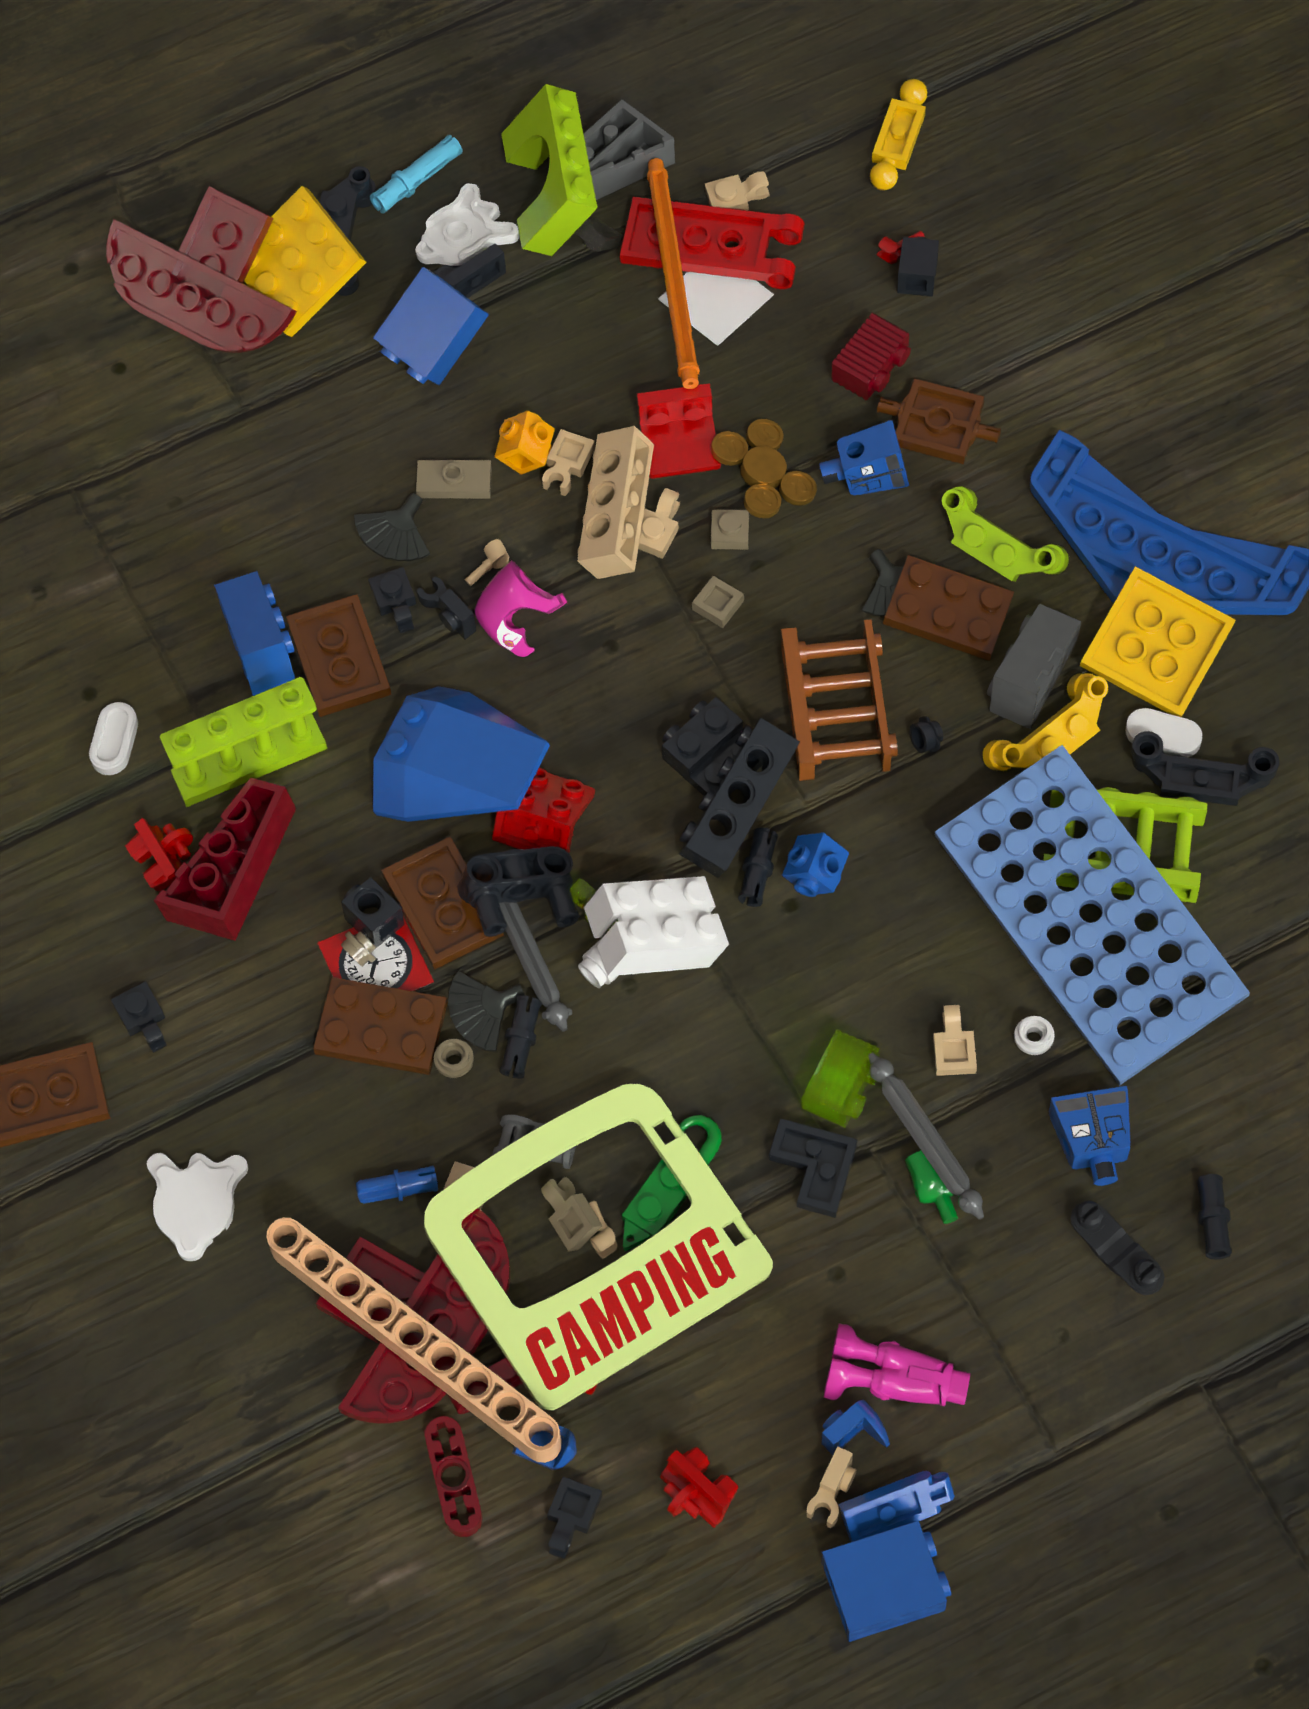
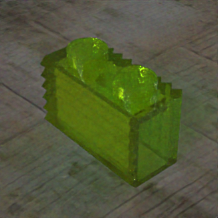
(840, 1080)

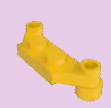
(1068, 727)

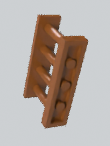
(807, 719)

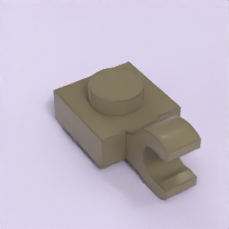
(573, 1215)

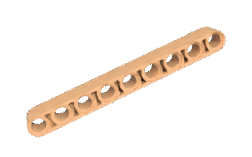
(420, 1356)

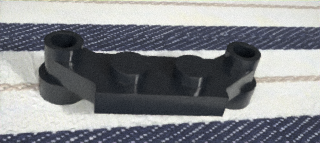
(342, 206)
(1202, 778)

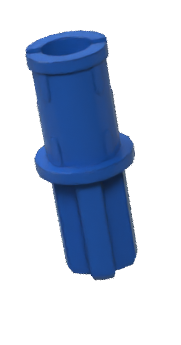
(397, 1185)

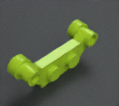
(993, 544)

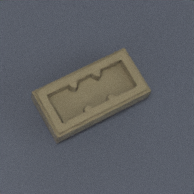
(454, 479)

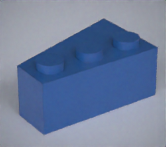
(257, 631)

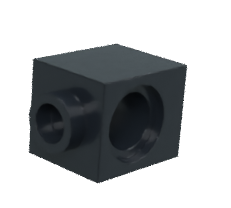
(918, 266)
(374, 926)

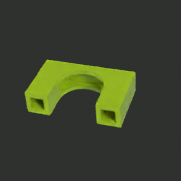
(552, 128)

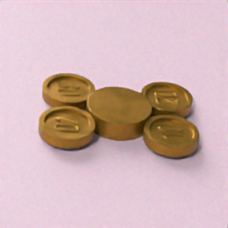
(763, 468)

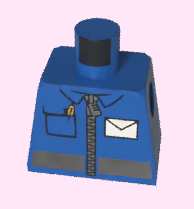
(868, 461)
(1094, 1130)

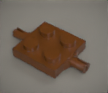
(939, 420)

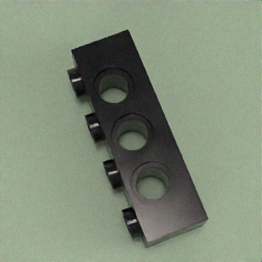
(774, 751)

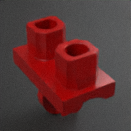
(153, 842)
(693, 1490)

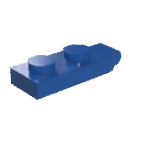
(896, 1504)

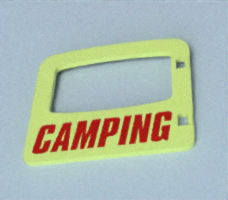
(632, 1303)

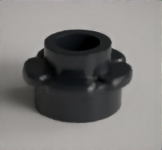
(926, 735)

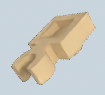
(567, 457)

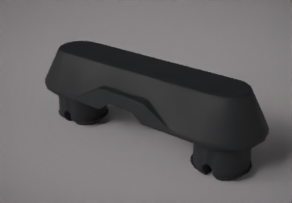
(1116, 1248)

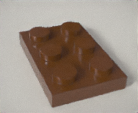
(948, 607)
(338, 655)
(431, 904)
(380, 1026)
(51, 1094)

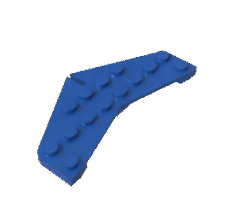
(1118, 531)

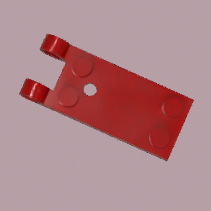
(702, 240)

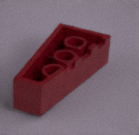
(229, 867)

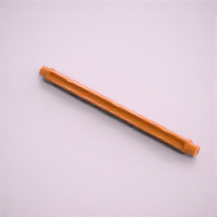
(674, 282)

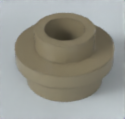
(359, 948)
(449, 1048)

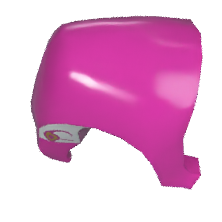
(503, 597)

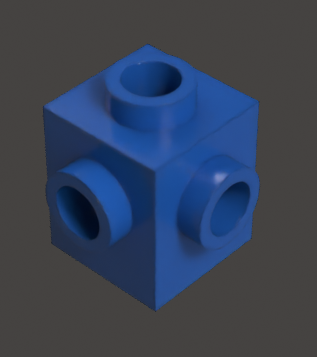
(815, 864)

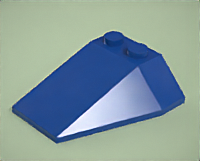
(453, 759)

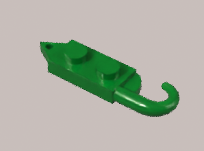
(661, 1193)

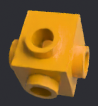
(524, 442)

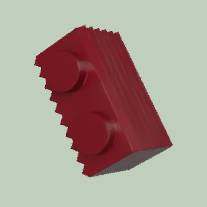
(870, 357)

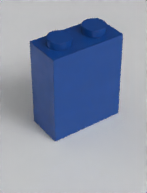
(430, 327)
(885, 1580)

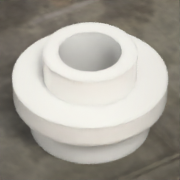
(1037, 1025)

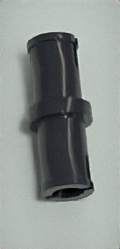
(758, 867)
(520, 1037)
(1214, 1216)

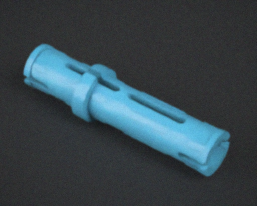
(406, 181)

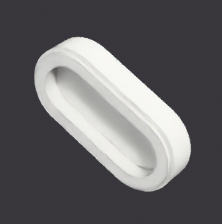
(1179, 735)
(113, 738)

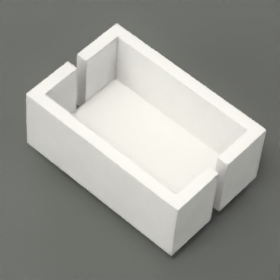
(658, 925)

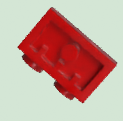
(680, 428)
(545, 813)

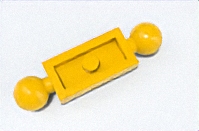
(898, 134)

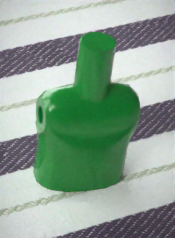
(930, 1187)

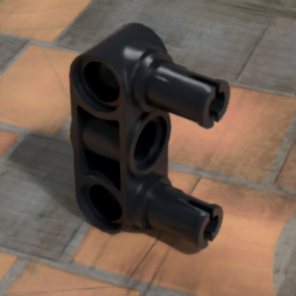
(515, 878)

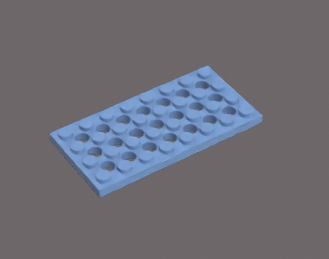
(1051, 961)

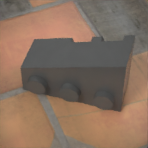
(622, 147)
(1033, 665)

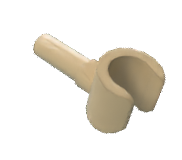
(497, 559)
(604, 1241)

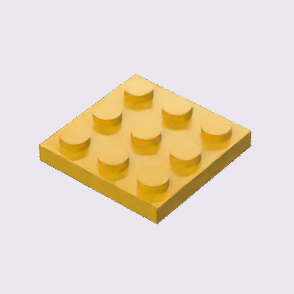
(303, 258)
(1157, 642)

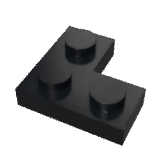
(823, 1156)

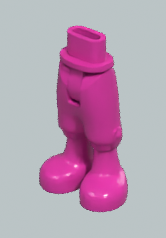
(902, 1376)

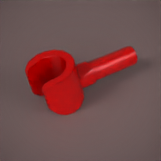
(891, 250)

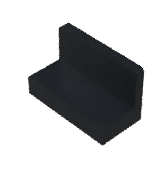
(476, 272)

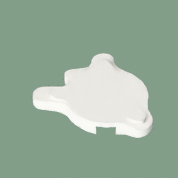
(463, 230)
(195, 1201)

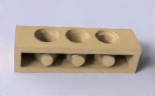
(615, 502)

